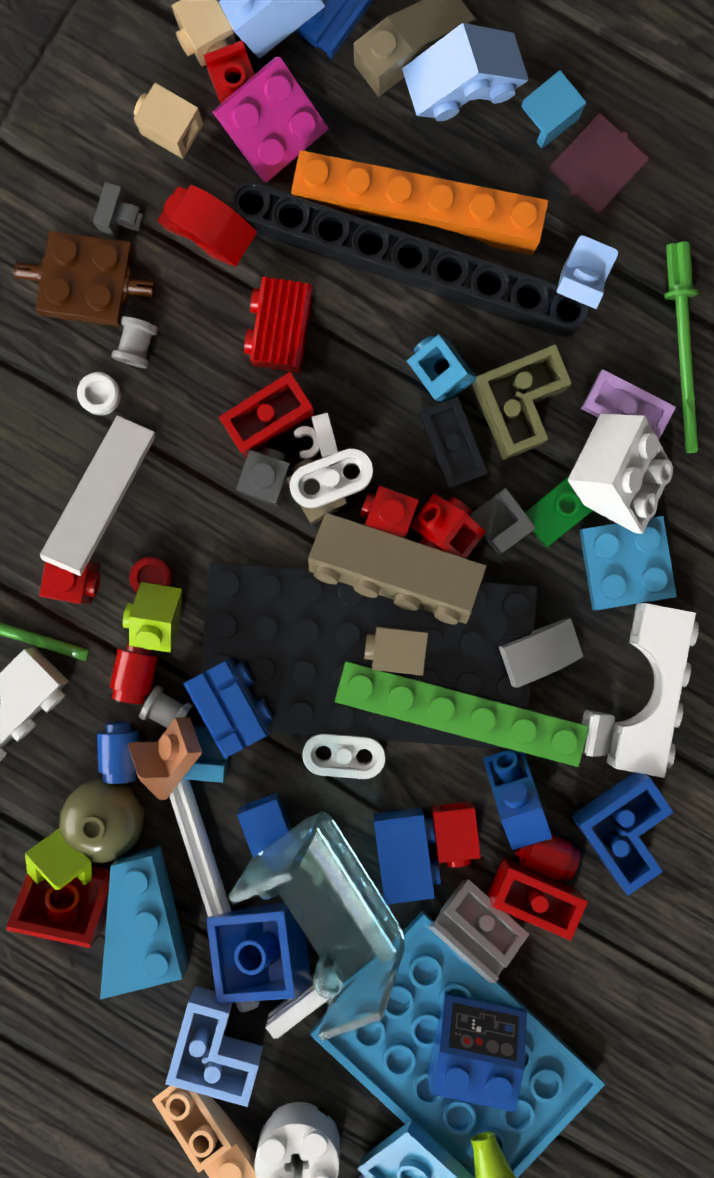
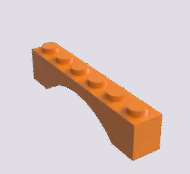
(482, 213)

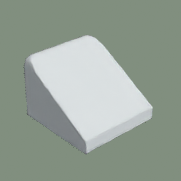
(599, 733)

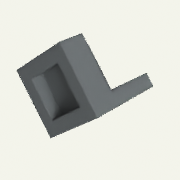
(502, 521)

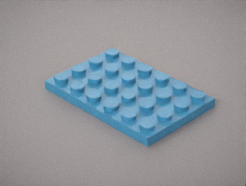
(396, 1052)

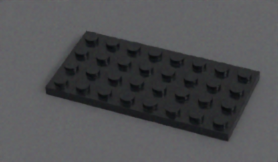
(303, 630)

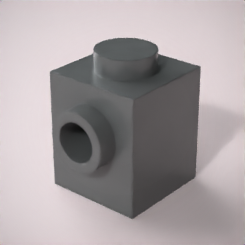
(264, 476)

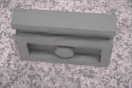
(478, 931)

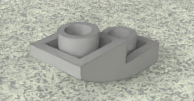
(541, 652)

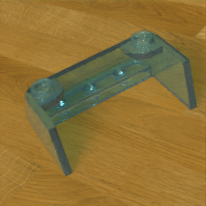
(339, 914)

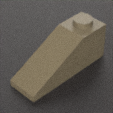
(403, 37)

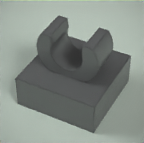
(115, 212)

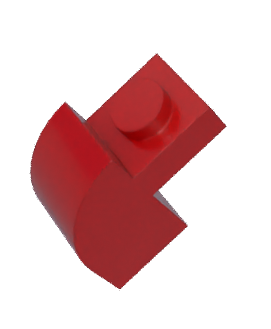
(207, 223)

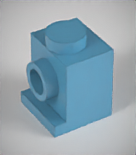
(425, 364)

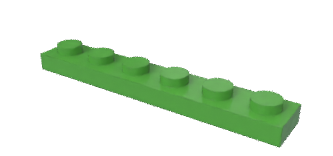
(462, 714)

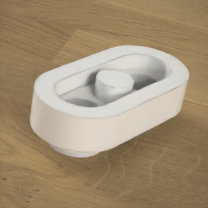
(330, 476)
(343, 757)

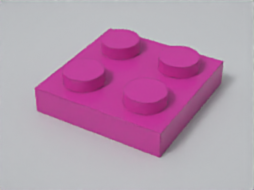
(270, 119)

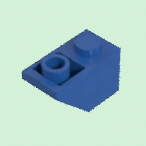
(517, 798)

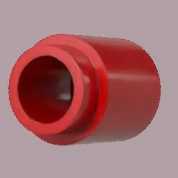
(133, 674)
(550, 858)

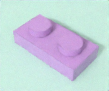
(616, 396)

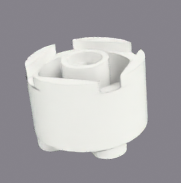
(301, 1131)

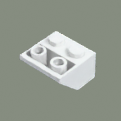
(622, 470)

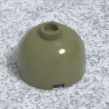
(102, 820)

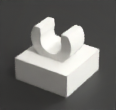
(322, 437)

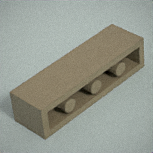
(395, 569)

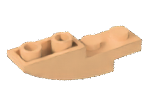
(206, 1134)

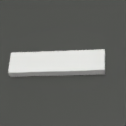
(97, 496)

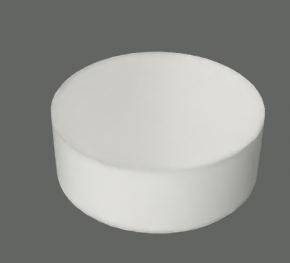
(99, 393)

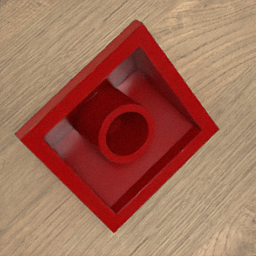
(65, 915)

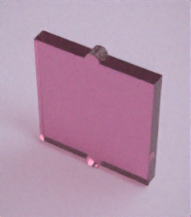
(599, 163)

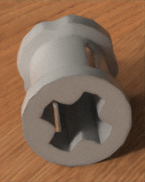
(134, 342)
(163, 708)

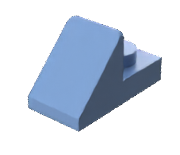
(586, 271)

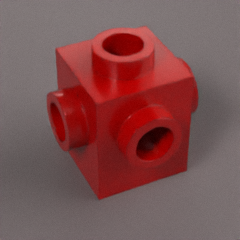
(442, 521)

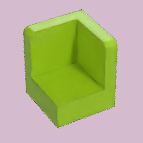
(57, 862)

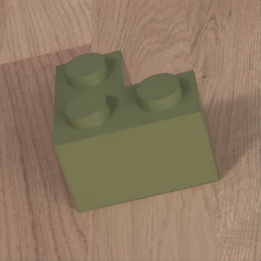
(510, 395)

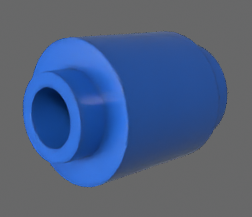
(114, 754)

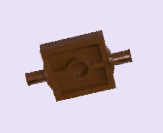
(84, 279)

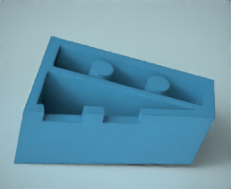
(142, 926)

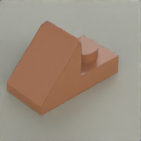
(166, 762)

